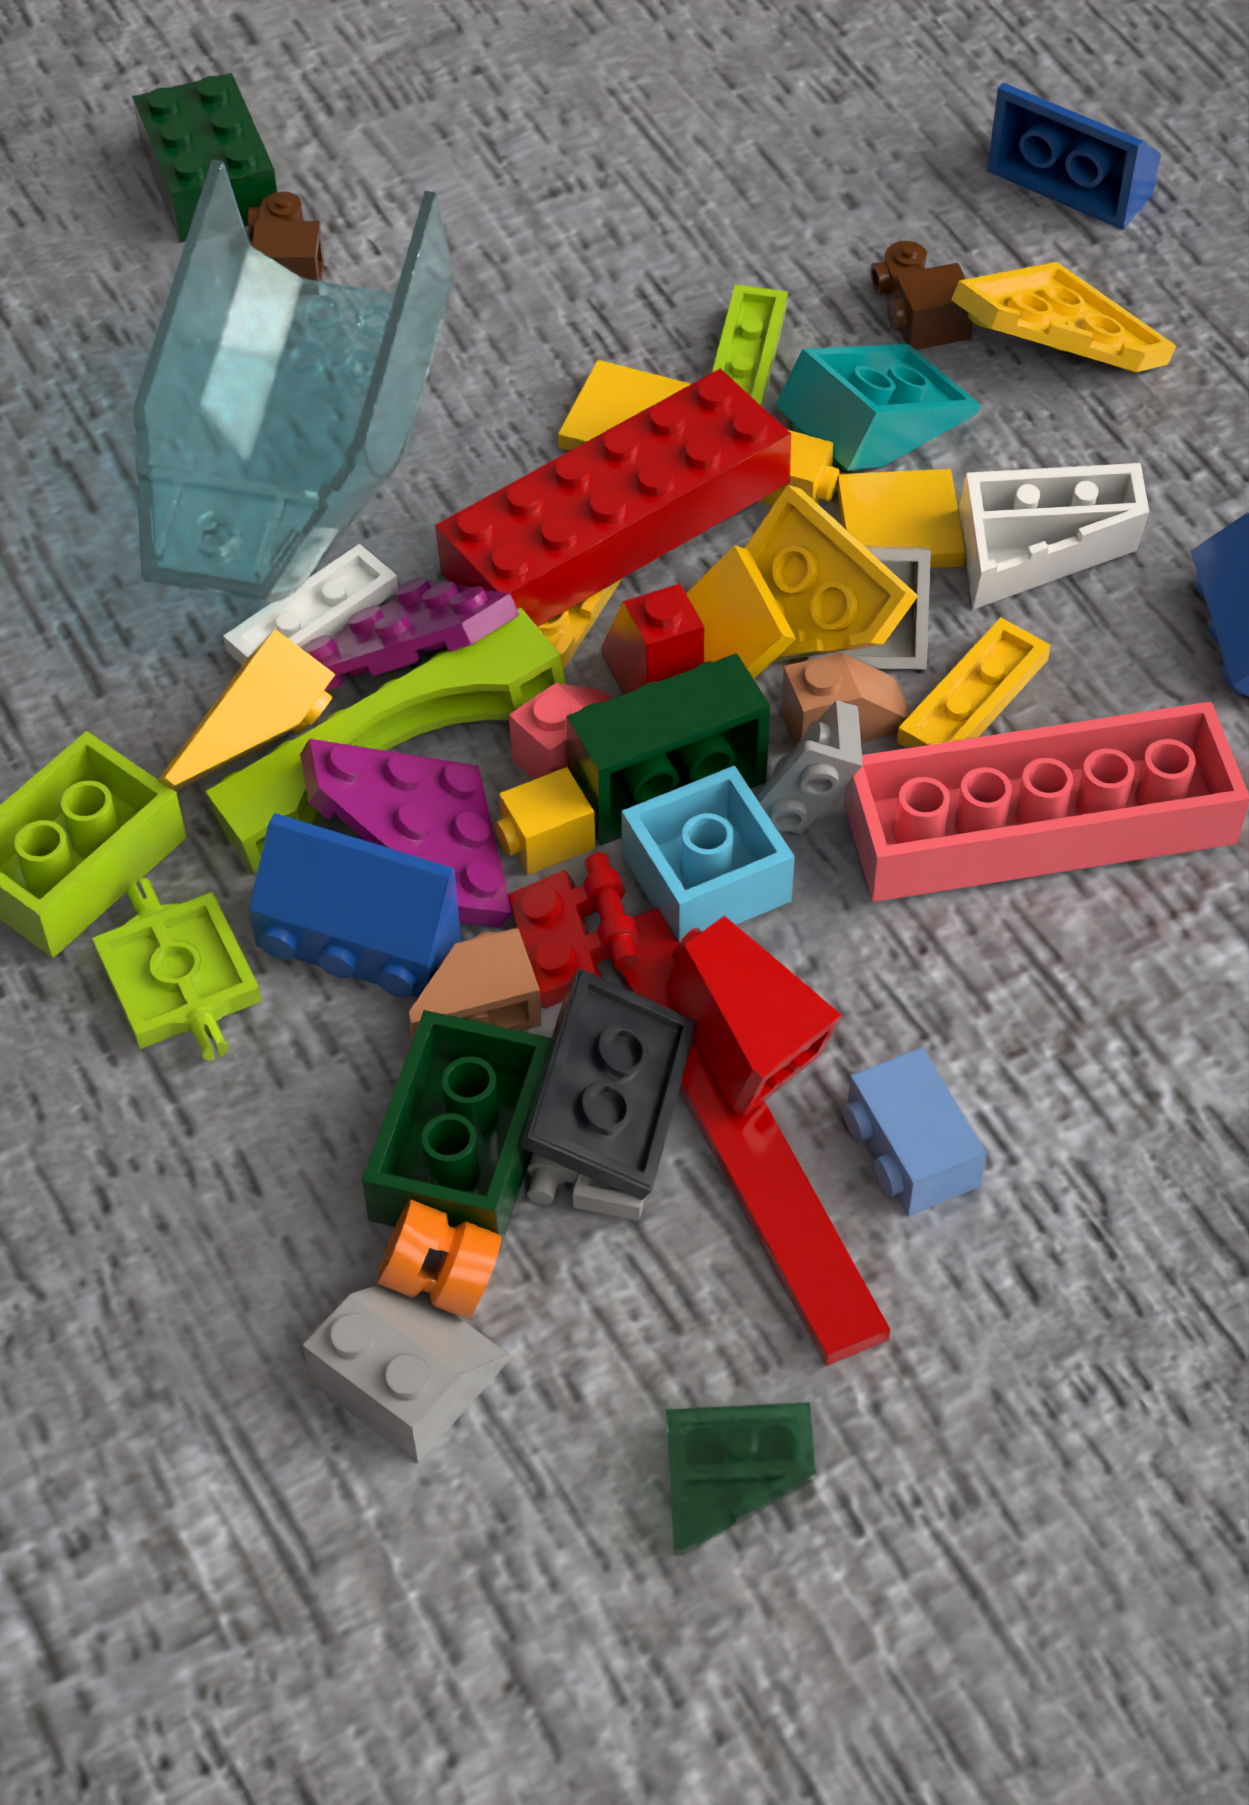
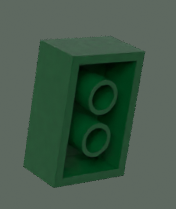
(187, 129)
(668, 738)
(457, 1124)

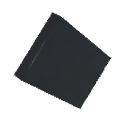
(609, 1084)

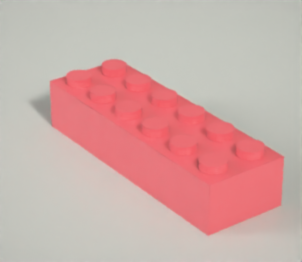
(1045, 801)

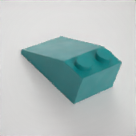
(872, 402)

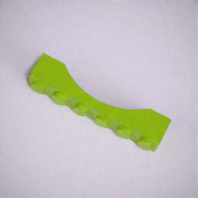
(451, 688)

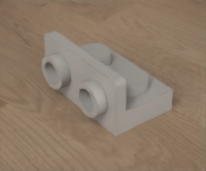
(814, 769)

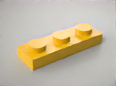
(976, 687)

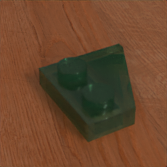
(733, 1465)

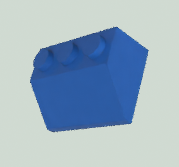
(1070, 157)
(1224, 585)
(353, 907)

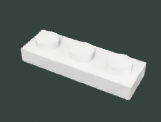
(319, 605)

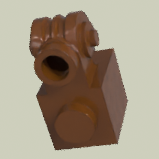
(285, 237)
(920, 297)

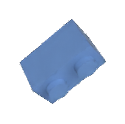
(914, 1132)

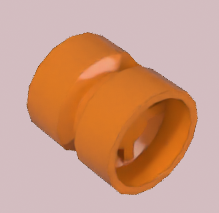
(461, 1269)

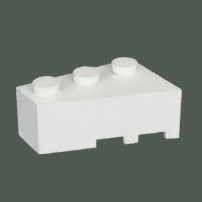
(1047, 524)

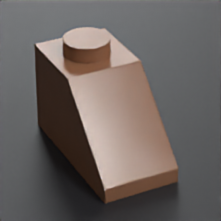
(816, 684)
(485, 983)

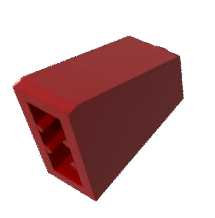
(654, 638)
(751, 1012)

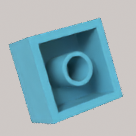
(707, 853)

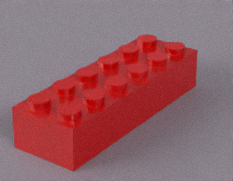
(619, 499)

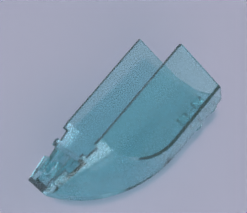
(274, 404)

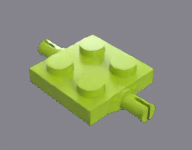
(176, 969)

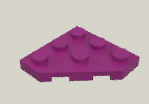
(420, 617)
(418, 809)

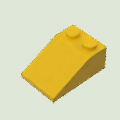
(267, 697)

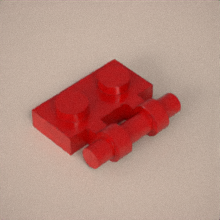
(556, 932)

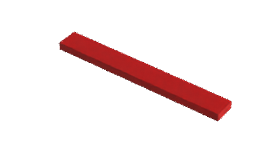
(768, 1183)

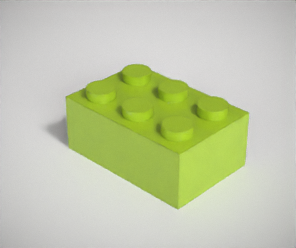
(80, 840)

